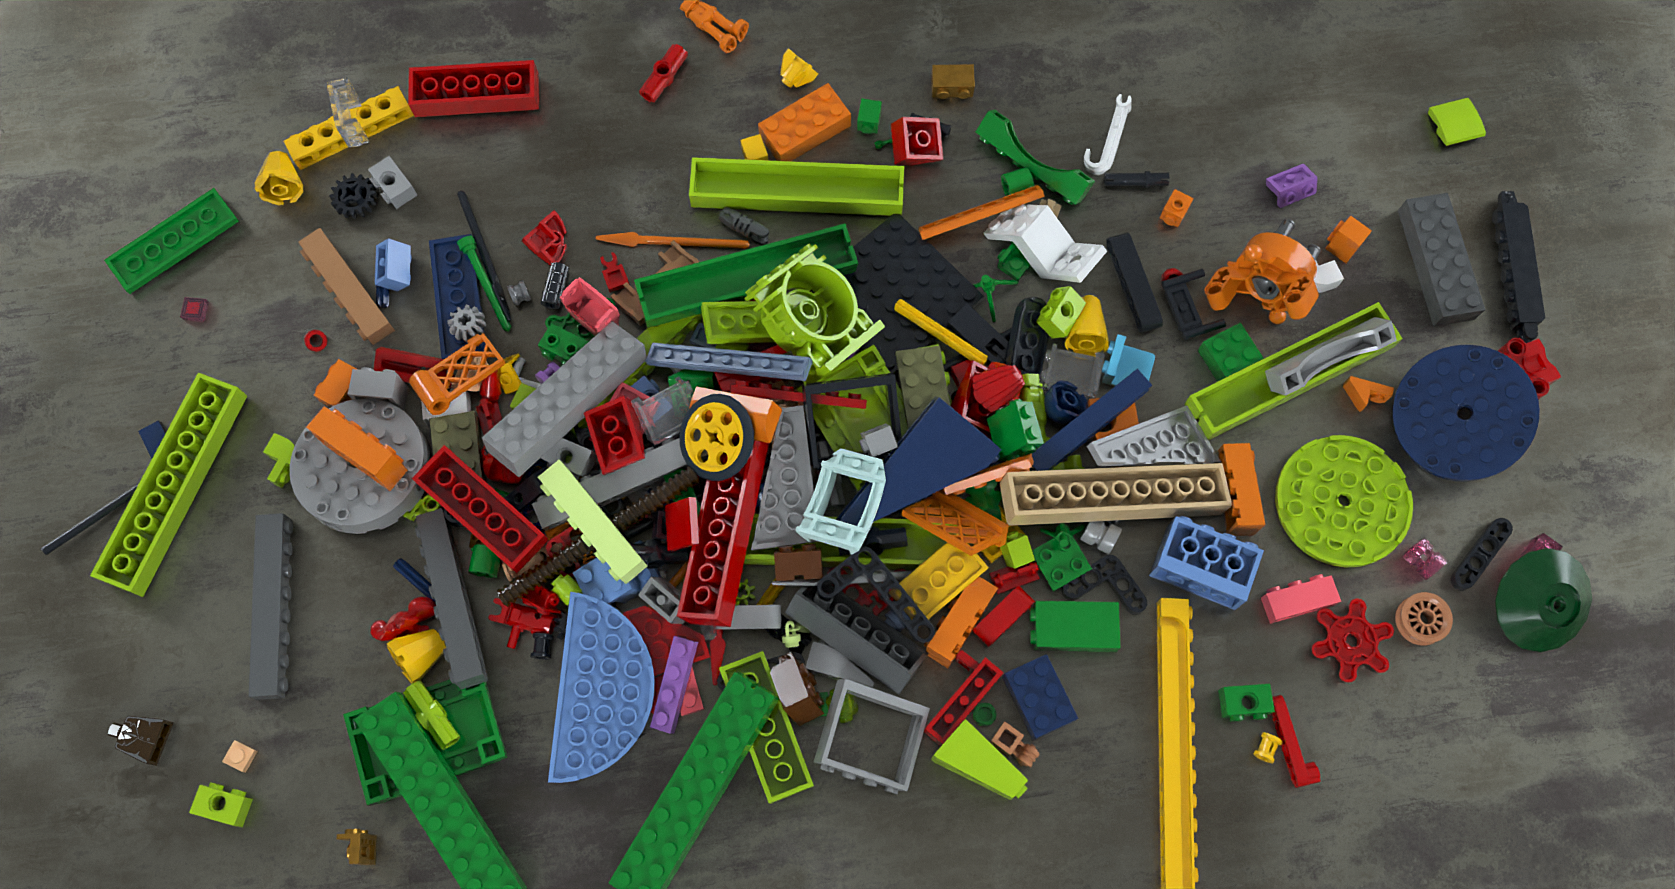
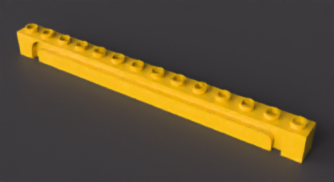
(1175, 745)

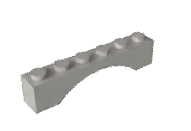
(1298, 370)

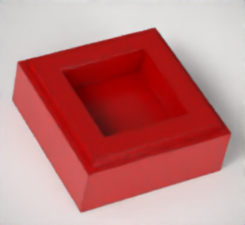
(966, 661)

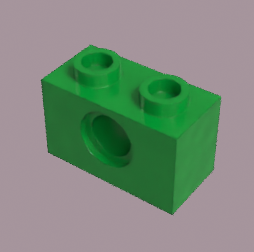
(1259, 696)

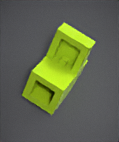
(280, 450)

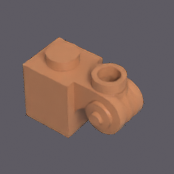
(1008, 742)

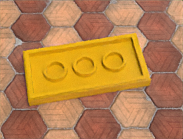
(940, 579)

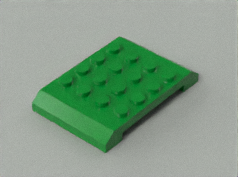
(470, 715)

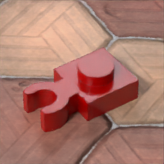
(614, 274)

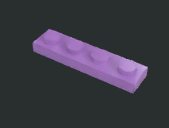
(674, 684)

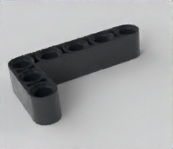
(881, 589)

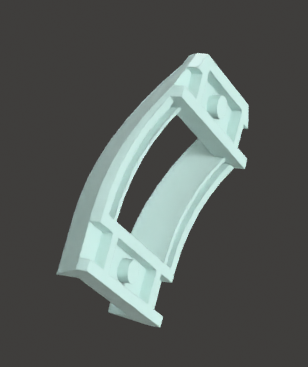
(832, 531)

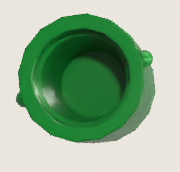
(1016, 181)
(484, 562)

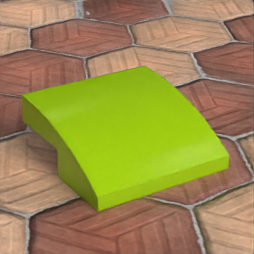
(1457, 121)

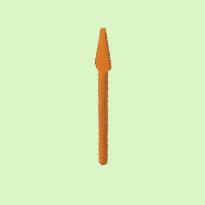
(633, 239)

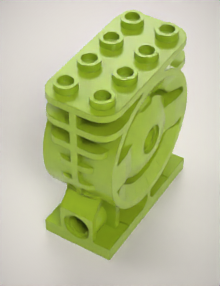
(800, 315)

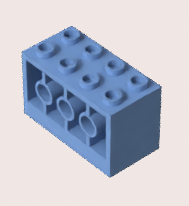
(1206, 562)

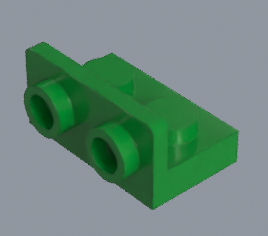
(1013, 262)

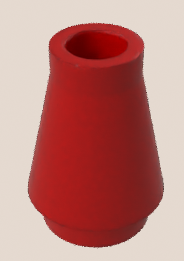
(491, 387)

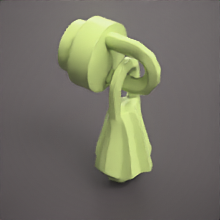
(793, 639)

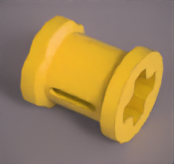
(1267, 747)

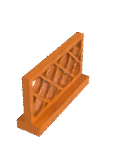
(960, 513)

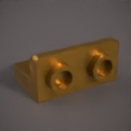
(361, 847)

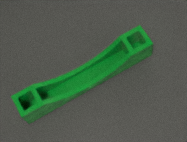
(1001, 134)

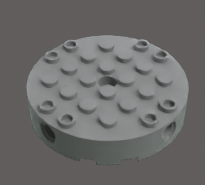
(343, 494)

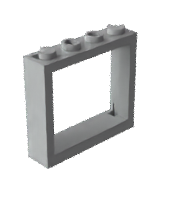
(910, 749)

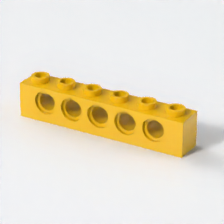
(326, 146)

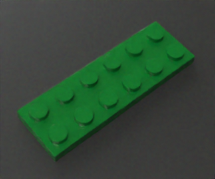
(171, 241)

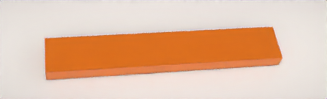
(980, 212)

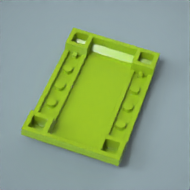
(843, 425)

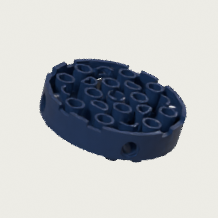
(1500, 405)

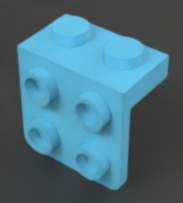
(1124, 361)

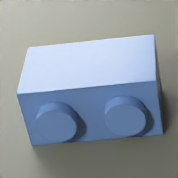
(392, 265)

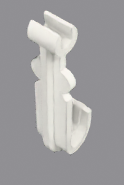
(1112, 140)

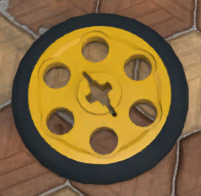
(737, 455)

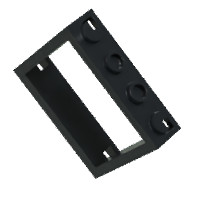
(847, 384)

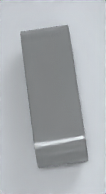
(755, 617)

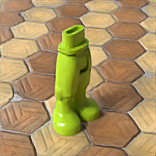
(1034, 393)

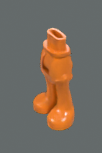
(704, 15)

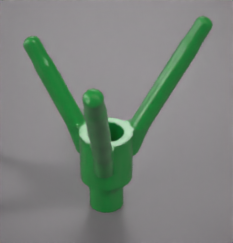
(988, 286)
(1063, 533)

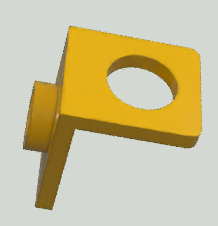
(507, 376)

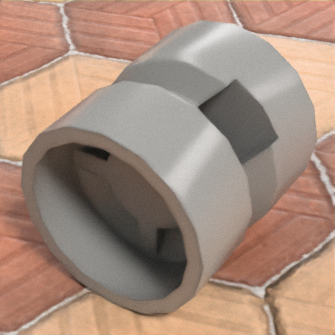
(1101, 534)

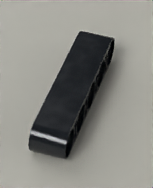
(1134, 282)

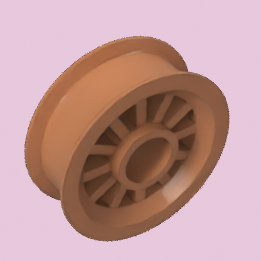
(1430, 600)

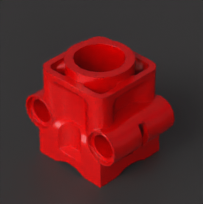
(1533, 361)

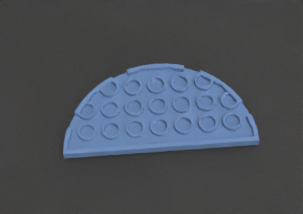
(602, 690)

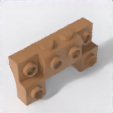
(628, 300)

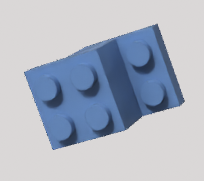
(599, 583)

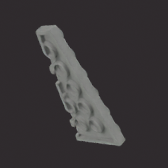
(1161, 441)
(787, 484)

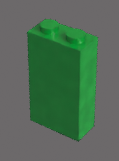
(1075, 626)

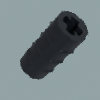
(554, 285)

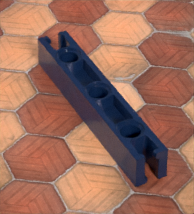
(1090, 422)

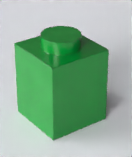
(869, 116)

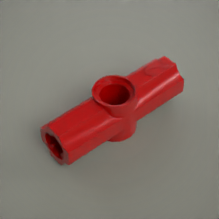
(657, 82)

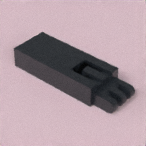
(978, 333)

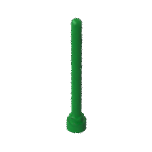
(467, 245)

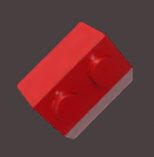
(916, 140)

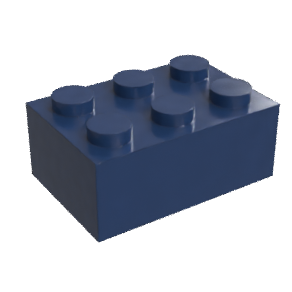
(1039, 697)

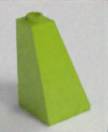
(978, 760)

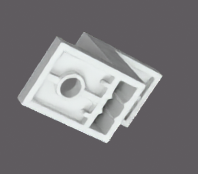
(1045, 243)

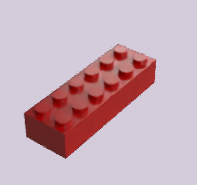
(473, 88)
(480, 509)

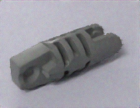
(744, 225)

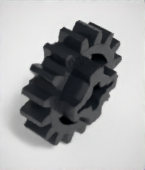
(351, 194)

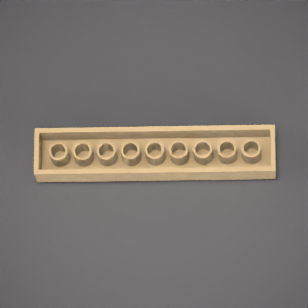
(1114, 493)

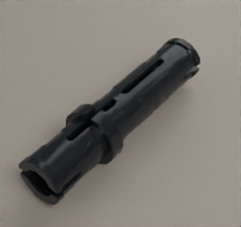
(1137, 179)

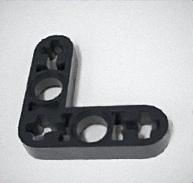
(1111, 577)

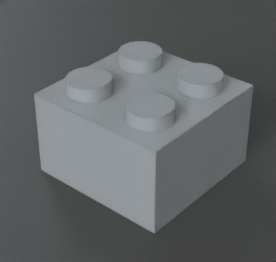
(378, 386)

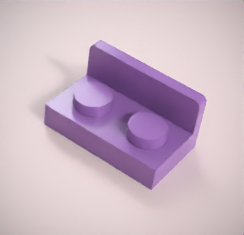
(1292, 185)

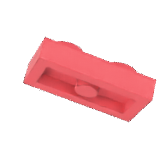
(692, 699)

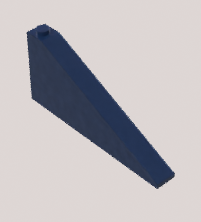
(929, 457)

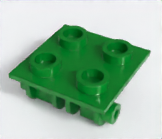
(1060, 563)

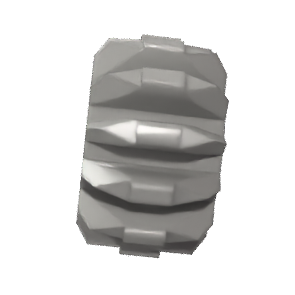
(466, 323)

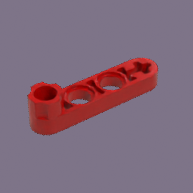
(1300, 772)

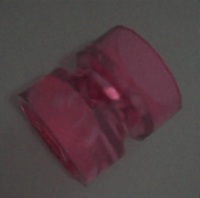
(1431, 564)

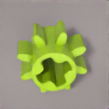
(745, 598)

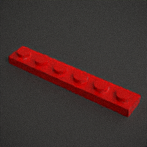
(787, 393)

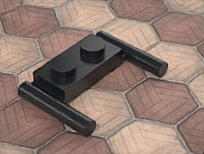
(1184, 307)

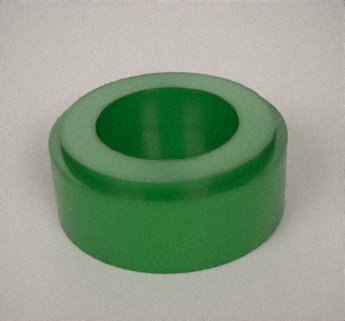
(984, 714)

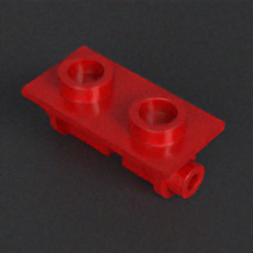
(488, 414)
(1010, 578)
(543, 600)

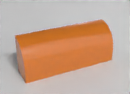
(762, 412)

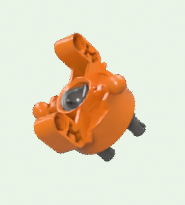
(1272, 271)

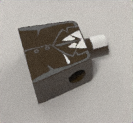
(141, 737)

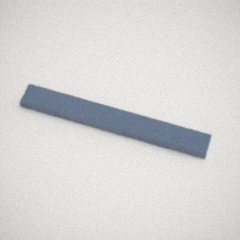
(729, 361)

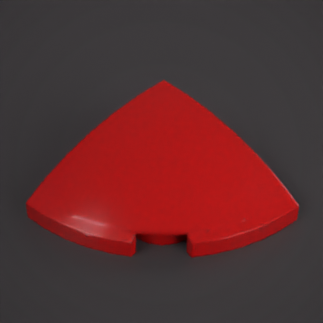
(547, 239)

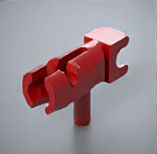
(522, 619)

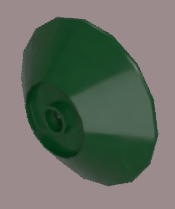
(1528, 597)

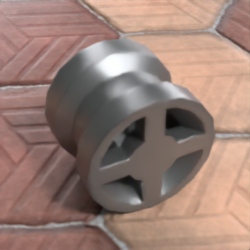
(519, 293)

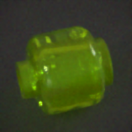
(849, 707)

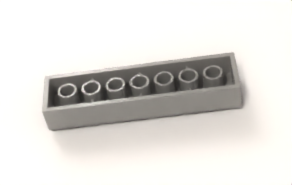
(563, 398)

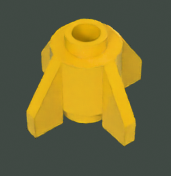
(795, 70)

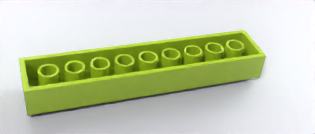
(169, 485)

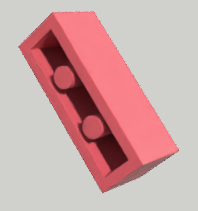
(1300, 598)

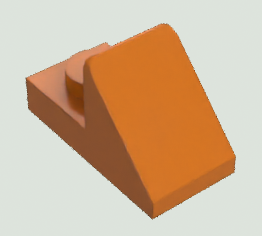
(1362, 390)

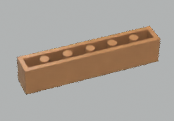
(346, 286)

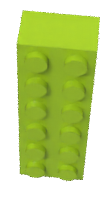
(776, 747)

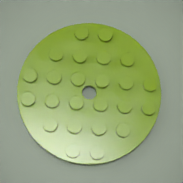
(1317, 522)

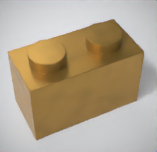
(953, 81)

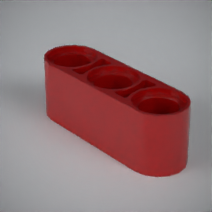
(1003, 616)

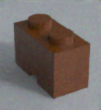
(799, 561)

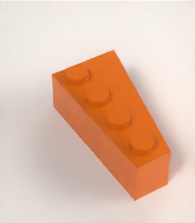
(1246, 513)

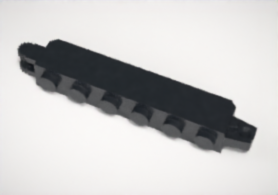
(1518, 266)

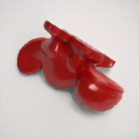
(405, 622)

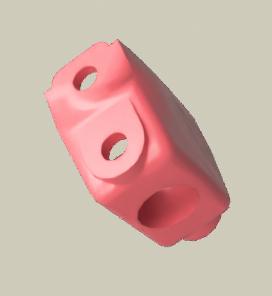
(589, 306)

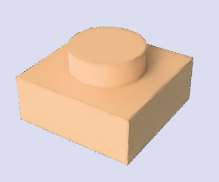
(239, 756)

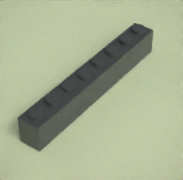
(451, 600)
(270, 607)

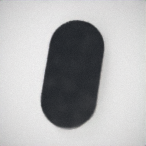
(1027, 337)

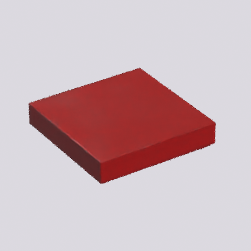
(682, 524)

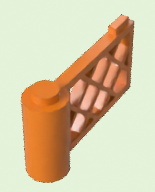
(430, 386)

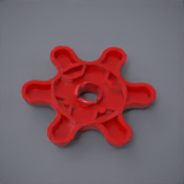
(1367, 638)

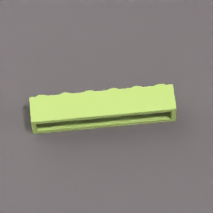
(592, 521)

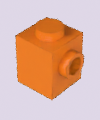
(1176, 208)

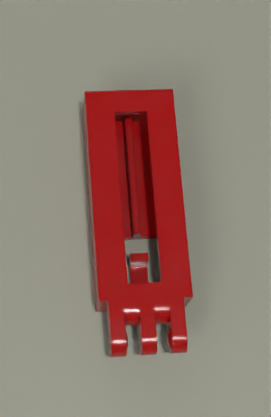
(405, 363)

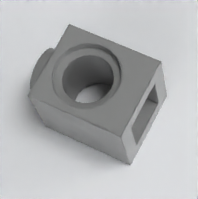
(878, 440)

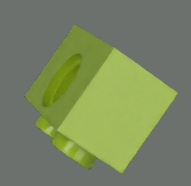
(1061, 312)
(207, 804)

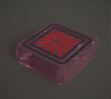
(194, 309)

